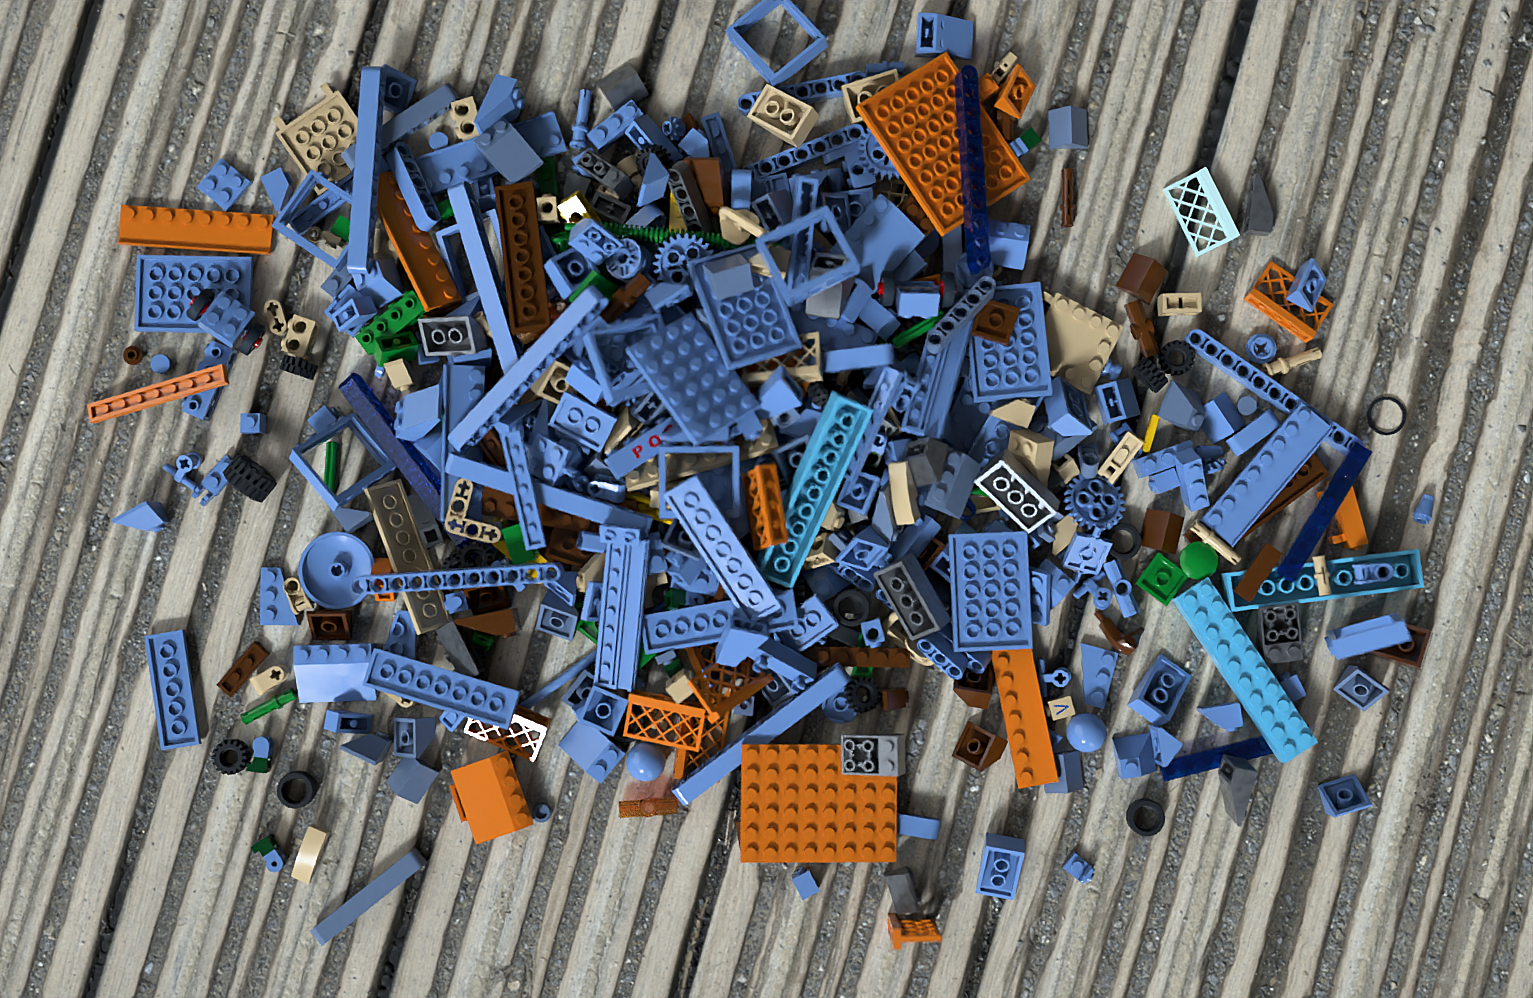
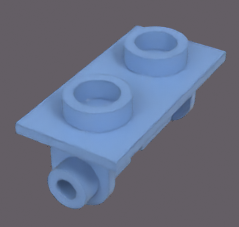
(620, 535)

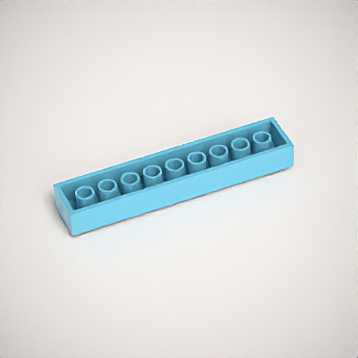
(815, 485)
(1304, 589)
(1244, 670)

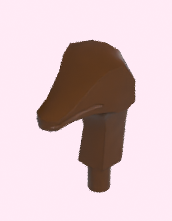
(1124, 643)

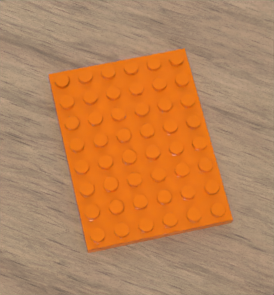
(920, 136)
(808, 811)

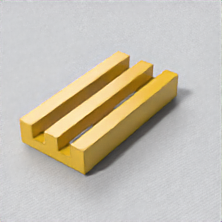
(1149, 434)

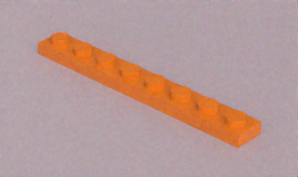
(158, 393)

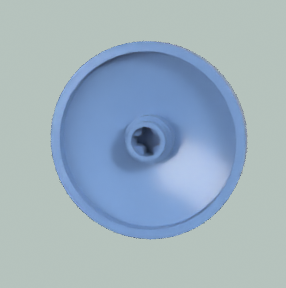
(331, 565)

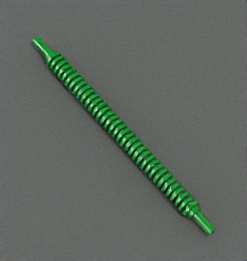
(641, 233)

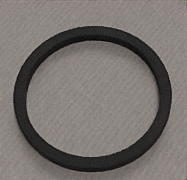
(912, 350)
(1369, 416)

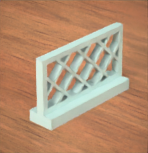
(1217, 205)

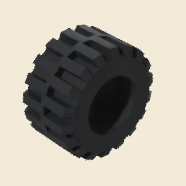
(249, 478)

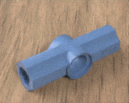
(1126, 599)

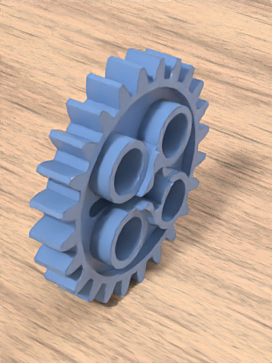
(870, 147)
(681, 247)
(1084, 511)

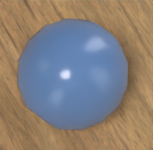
(1086, 732)
(645, 761)

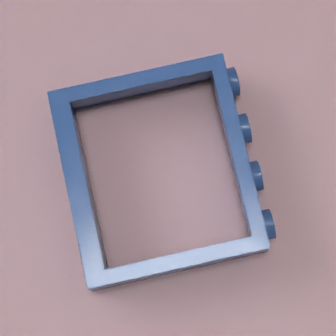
(755, 15)
(294, 204)
(448, 256)
(820, 283)
(612, 330)
(329, 431)
(707, 446)
(1366, 636)

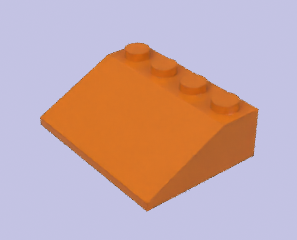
(491, 797)

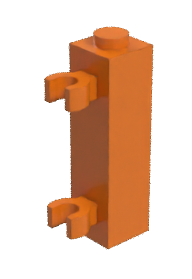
(1349, 523)

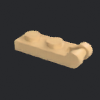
(1121, 456)

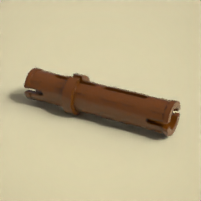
(1067, 197)

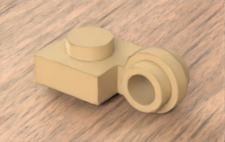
(330, 240)

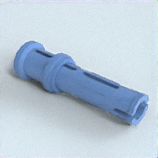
(580, 129)

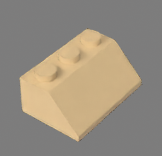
(863, 89)

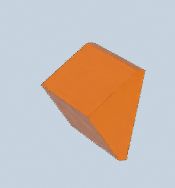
(1015, 92)

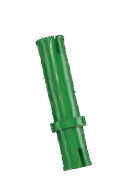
(274, 703)

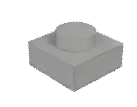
(491, 534)

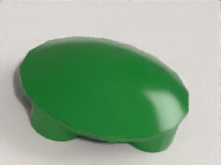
(1198, 560)

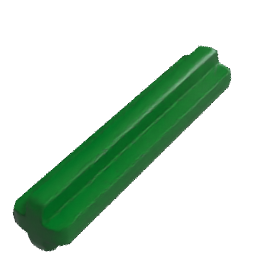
(917, 330)
(330, 464)

